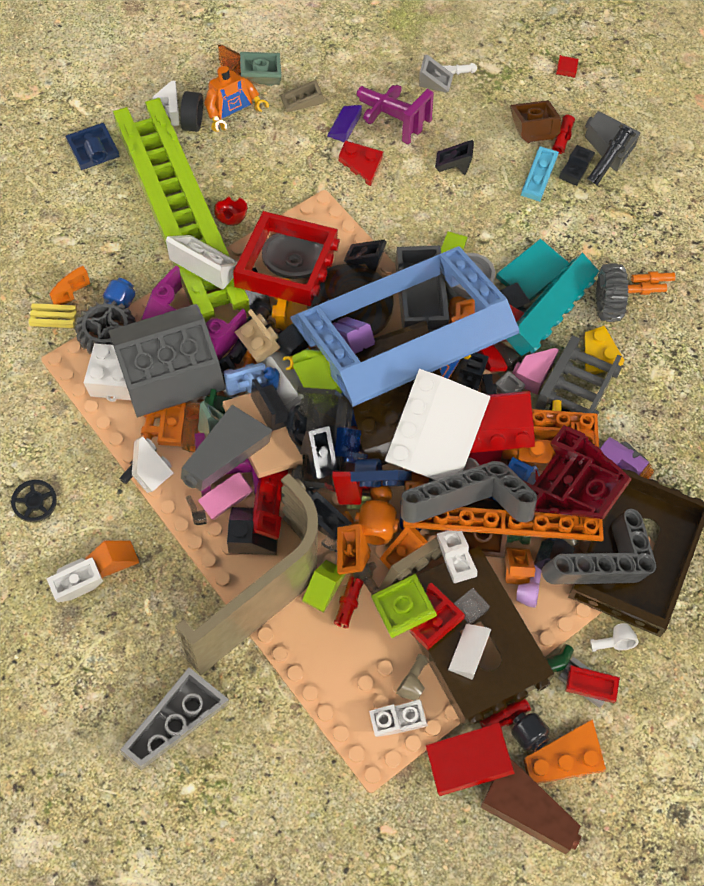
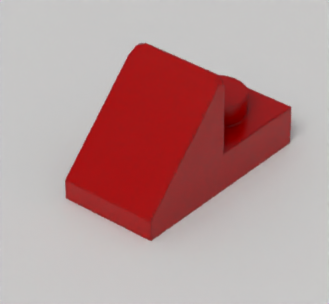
(346, 491)

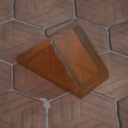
(229, 58)

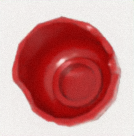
(230, 211)

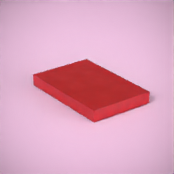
(469, 759)

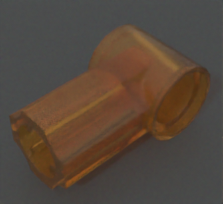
(190, 427)

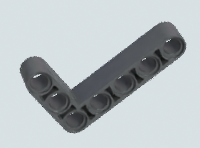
(468, 487)
(629, 565)

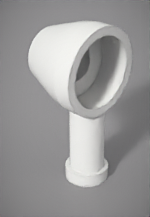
(623, 639)

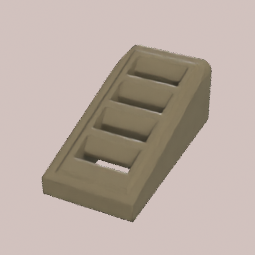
(306, 89)

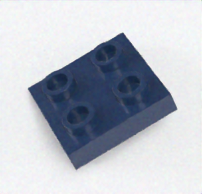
(92, 146)
(370, 474)

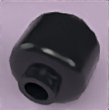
(530, 731)

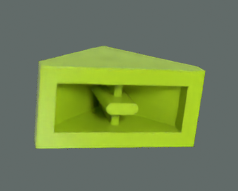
(323, 586)

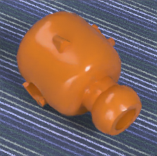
(378, 517)

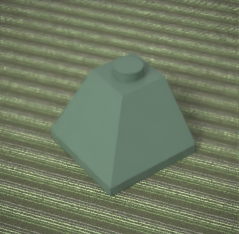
(261, 67)

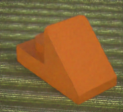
(404, 544)
(518, 566)

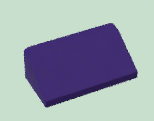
(345, 122)

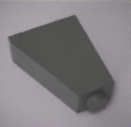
(602, 129)

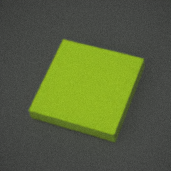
(403, 605)

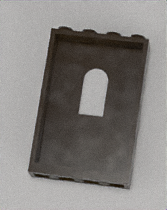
(653, 599)
(522, 661)

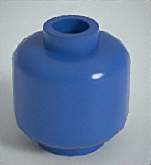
(119, 291)

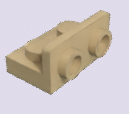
(257, 338)

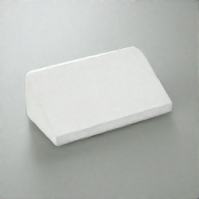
(469, 650)

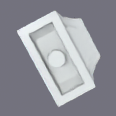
(75, 579)

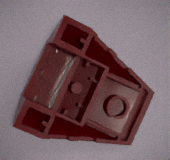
(578, 478)

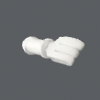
(461, 68)

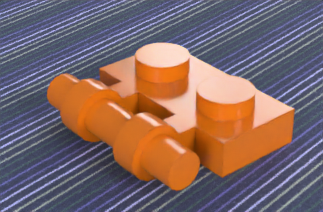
(170, 428)

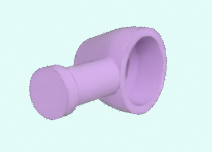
(528, 593)

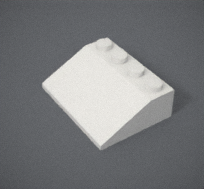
(437, 427)

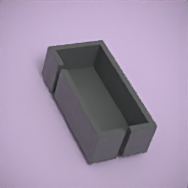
(427, 299)

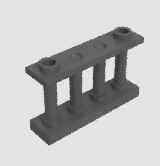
(566, 367)

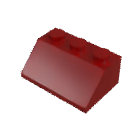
(506, 423)

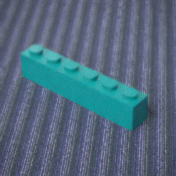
(552, 304)

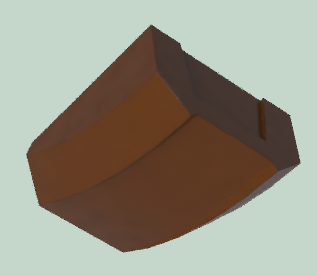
(536, 120)

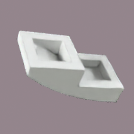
(456, 555)

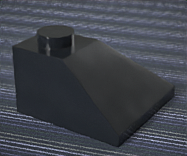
(242, 537)

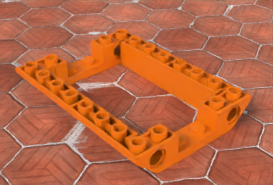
(546, 426)

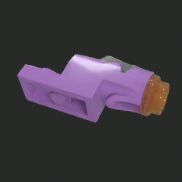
(627, 457)

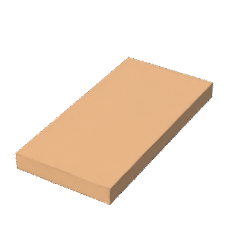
(278, 453)

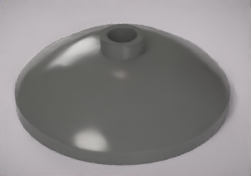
(290, 256)

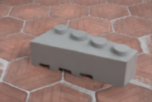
(175, 717)

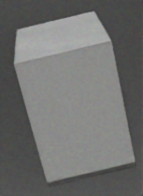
(434, 75)

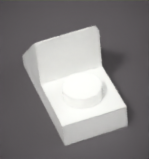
(169, 99)

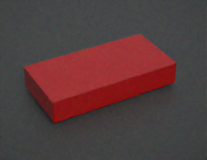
(592, 684)

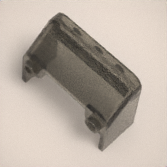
(322, 409)

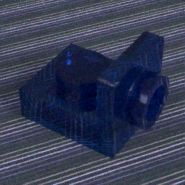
(348, 445)

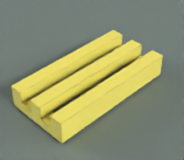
(53, 312)

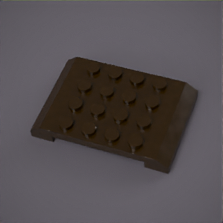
(381, 415)

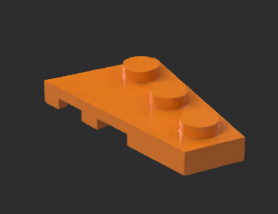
(567, 757)

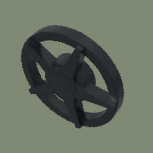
(300, 424)
(34, 501)

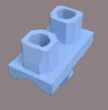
(241, 379)

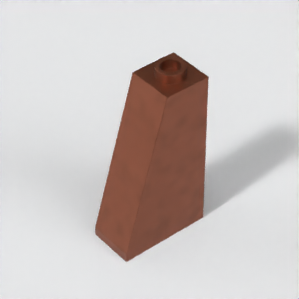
(529, 808)

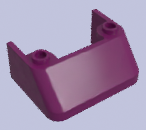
(220, 332)

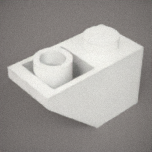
(148, 467)

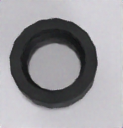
(191, 111)

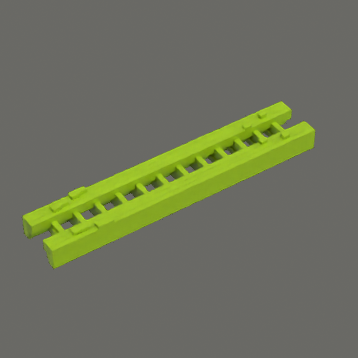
(162, 206)

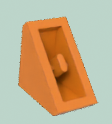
(351, 549)
(113, 556)

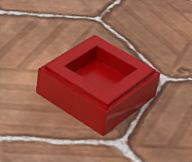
(567, 66)

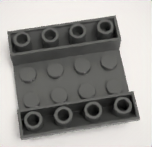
(167, 360)

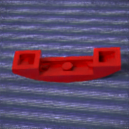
(267, 505)

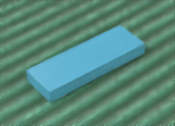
(539, 173)

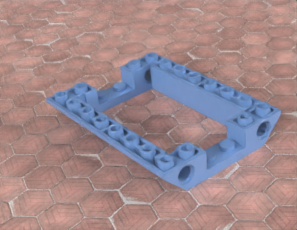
(367, 379)

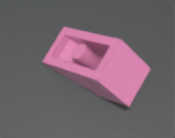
(535, 369)

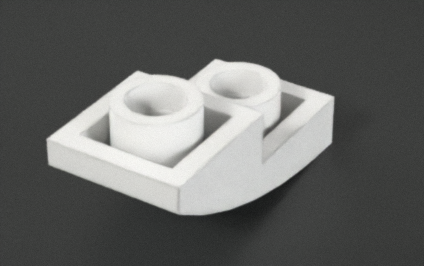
(398, 718)

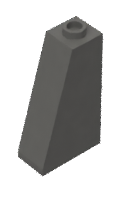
(224, 448)

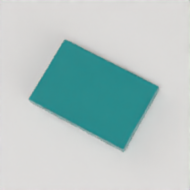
(533, 269)

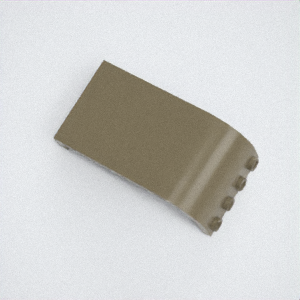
(266, 595)

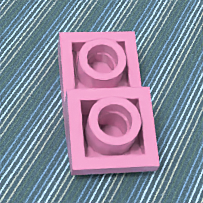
(225, 495)

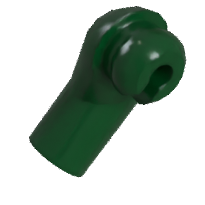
(560, 661)

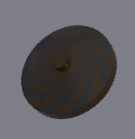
(348, 277)

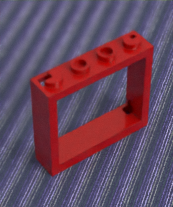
(278, 287)

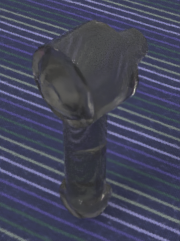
(366, 576)

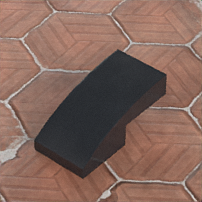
(577, 165)

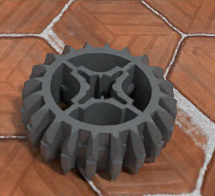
(612, 292)
(100, 320)

